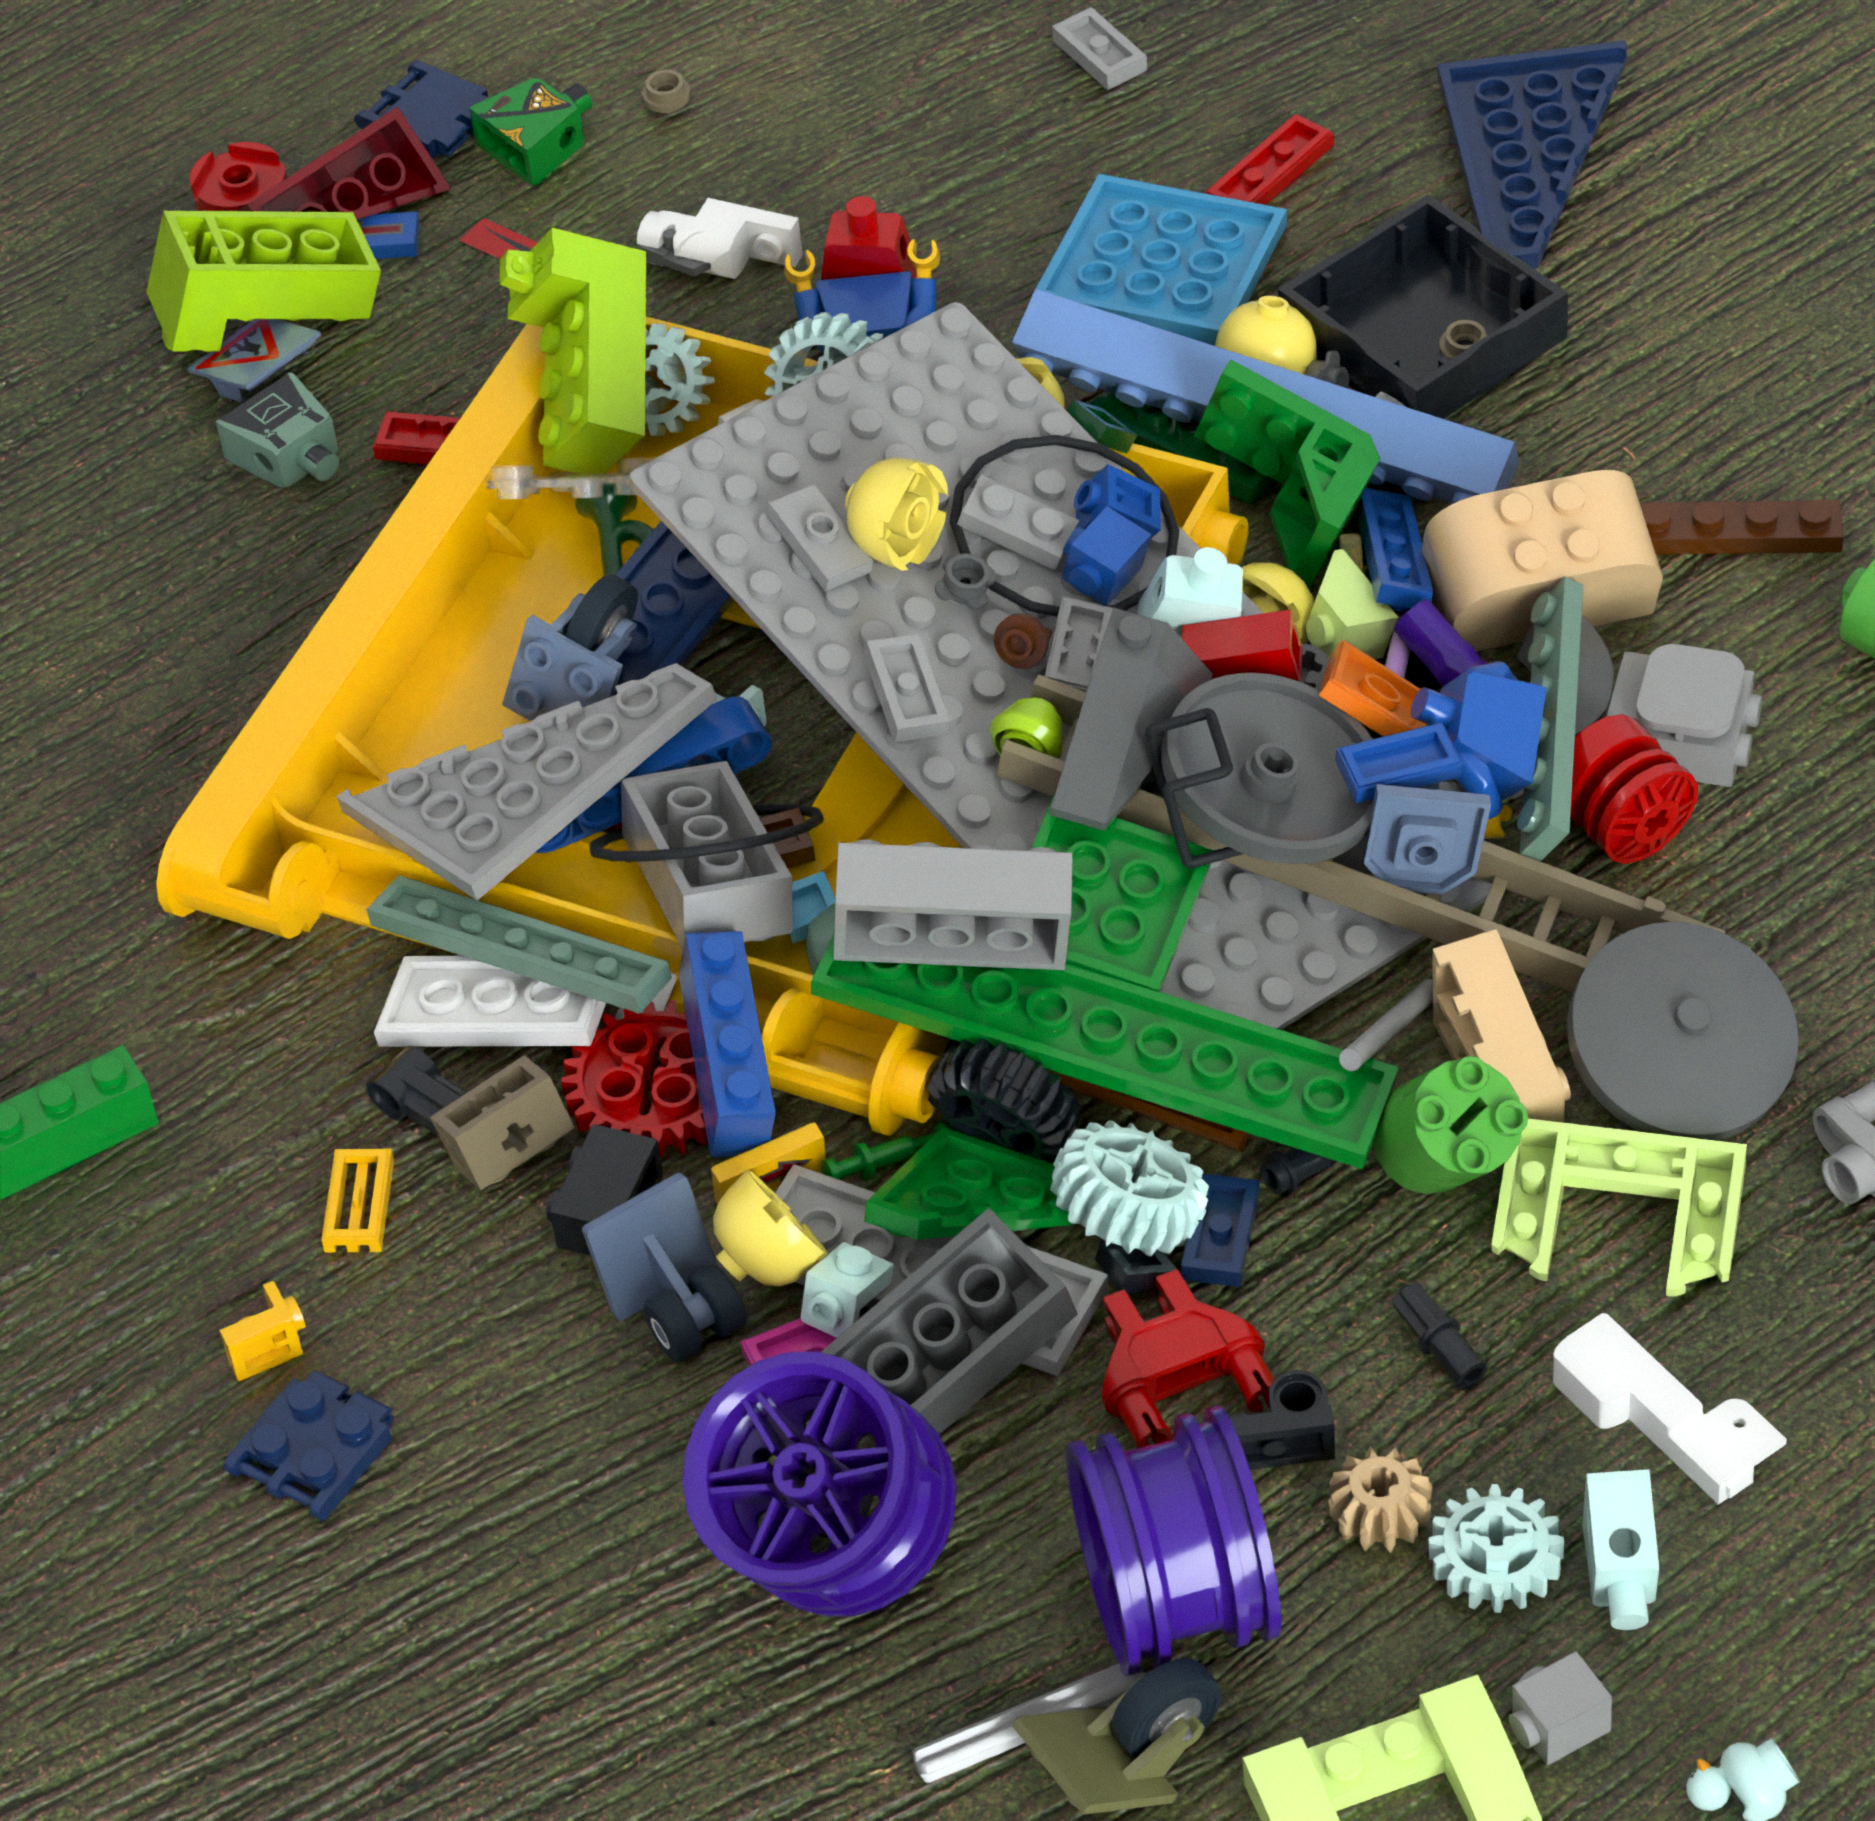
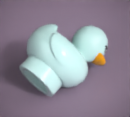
(1754, 1773)

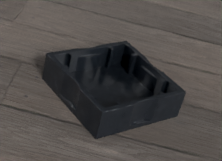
(1402, 289)

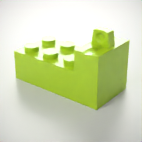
(257, 268)
(593, 342)

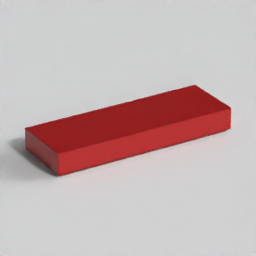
(1275, 162)

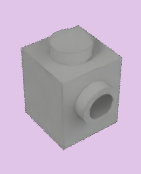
(1559, 1708)

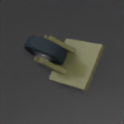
(1123, 1751)

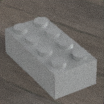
(713, 892)
(952, 905)

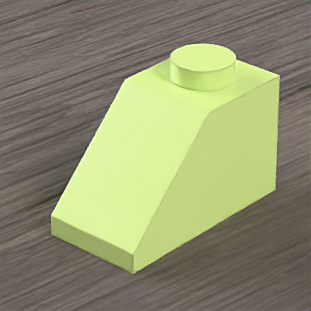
(1349, 612)

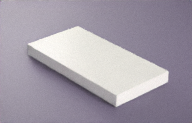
(481, 1005)

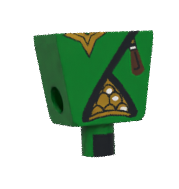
(531, 127)

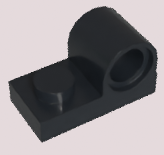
(1286, 1434)

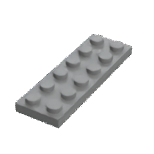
(837, 1215)

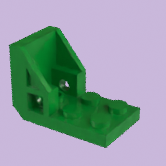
(1302, 450)

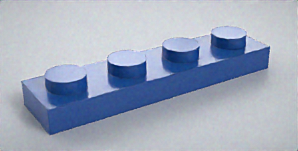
(1393, 549)

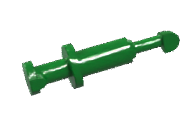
(867, 1160)

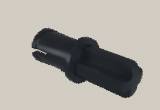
(1439, 1336)

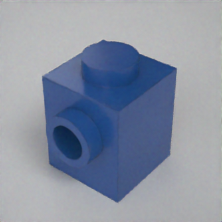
(1104, 555)

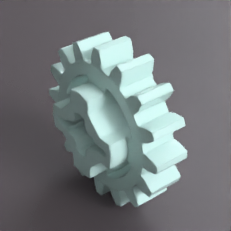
(685, 388)
(1496, 1548)

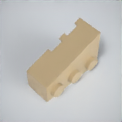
(1487, 1016)

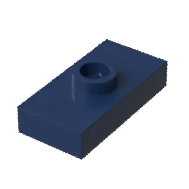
(1223, 1236)

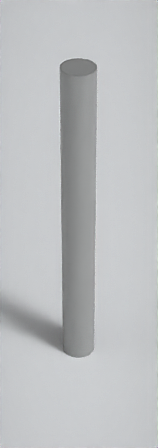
(1387, 1026)

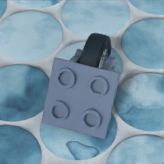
(575, 653)

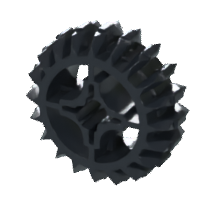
(1003, 1099)

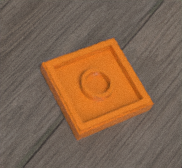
(1369, 691)

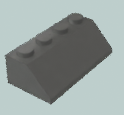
(959, 1322)

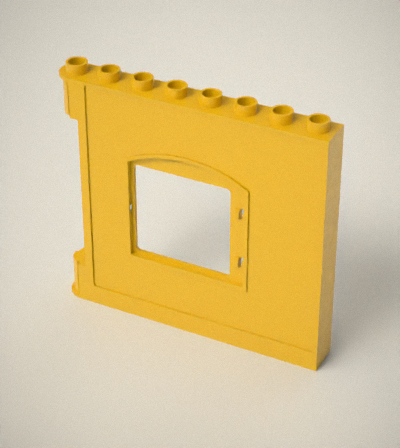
(421, 665)

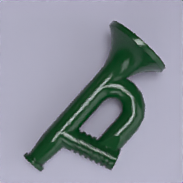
(613, 532)

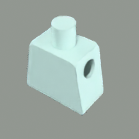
(1193, 590)
(1621, 1545)

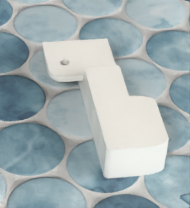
(1619, 1380)

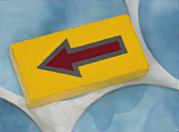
(773, 1159)

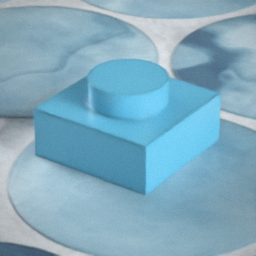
(809, 898)

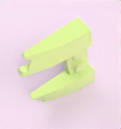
(1695, 1171)
(1448, 1734)

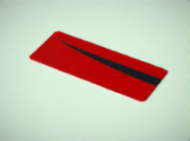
(496, 239)

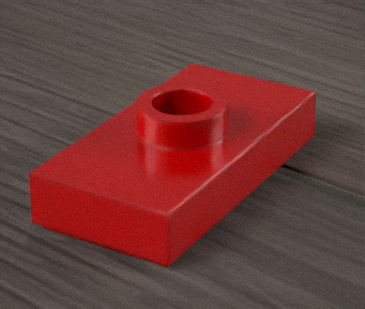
(411, 437)

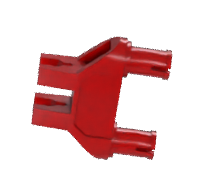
(1176, 1353)

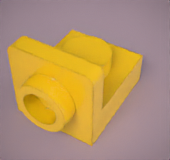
(264, 1338)

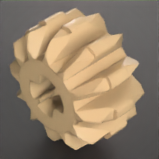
(1380, 1499)

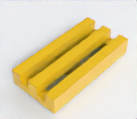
(355, 1235)

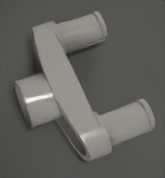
(1850, 1140)

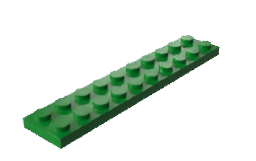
(1135, 1045)

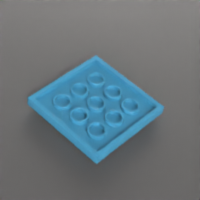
(1164, 255)

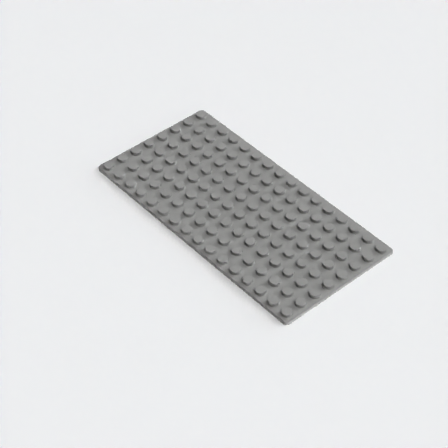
(946, 398)

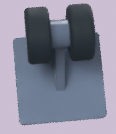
(647, 1257)

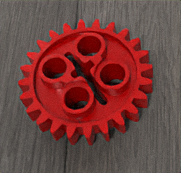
(612, 1079)

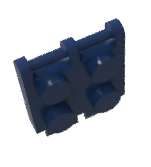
(433, 107)
(315, 1439)

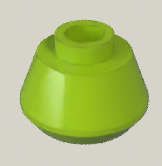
(1029, 723)

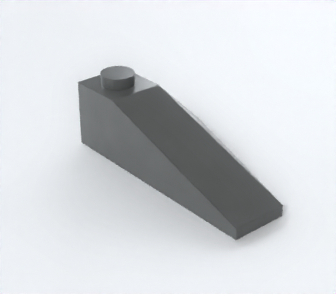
(1134, 683)

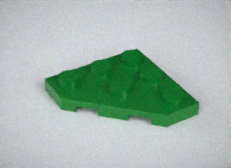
(956, 1182)

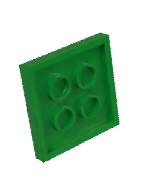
(1126, 897)

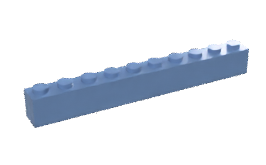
(1181, 373)

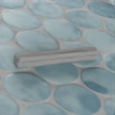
(997, 1734)

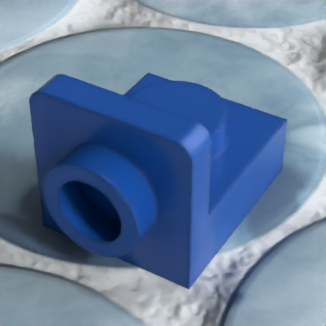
(1122, 493)

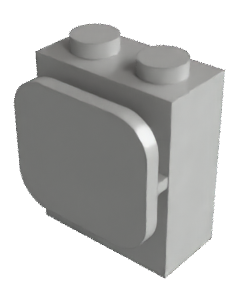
(1692, 705)

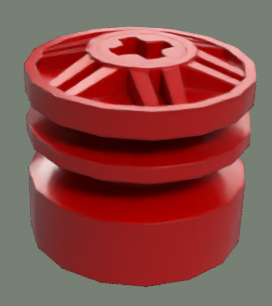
(1628, 789)

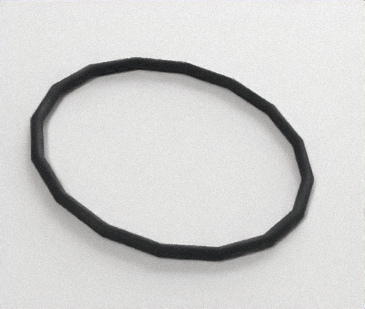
(1071, 443)
(689, 852)

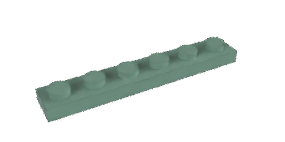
(1555, 665)
(520, 944)

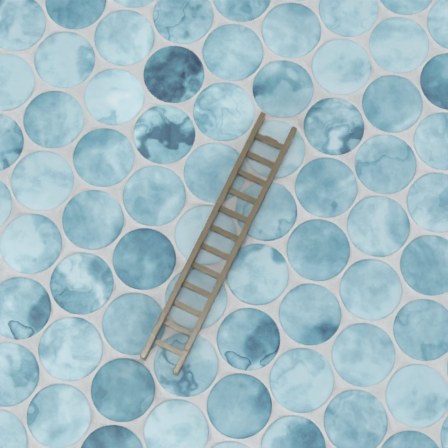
(1382, 899)

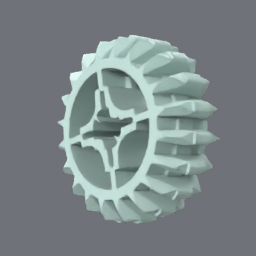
(835, 333)
(1129, 1188)

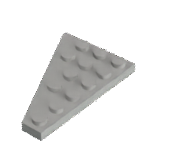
(498, 804)

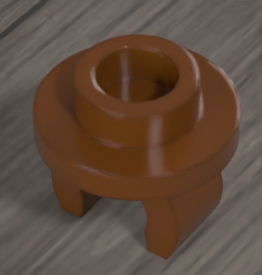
(1021, 640)

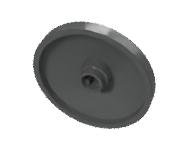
(1284, 785)
(1682, 1031)

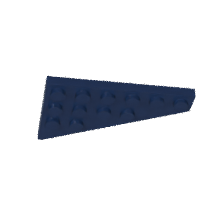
(1525, 134)

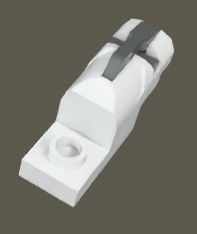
(719, 238)

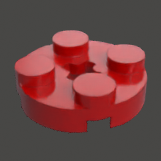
(217, 179)

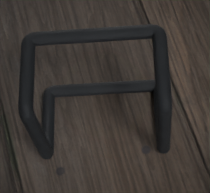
(1168, 788)

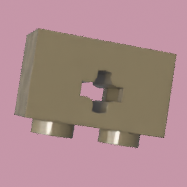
(502, 1123)

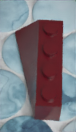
(362, 175)

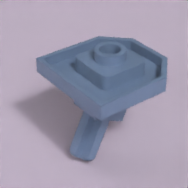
(1425, 837)

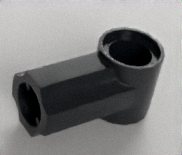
(412, 1088)

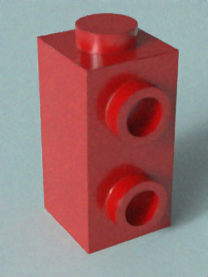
(1248, 645)

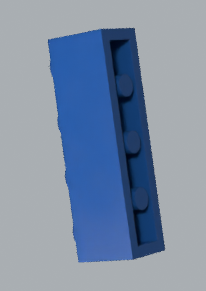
(726, 1043)

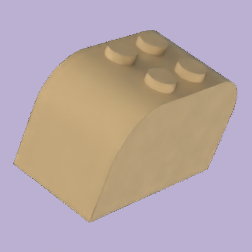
(1512, 544)

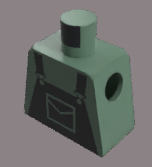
(281, 435)

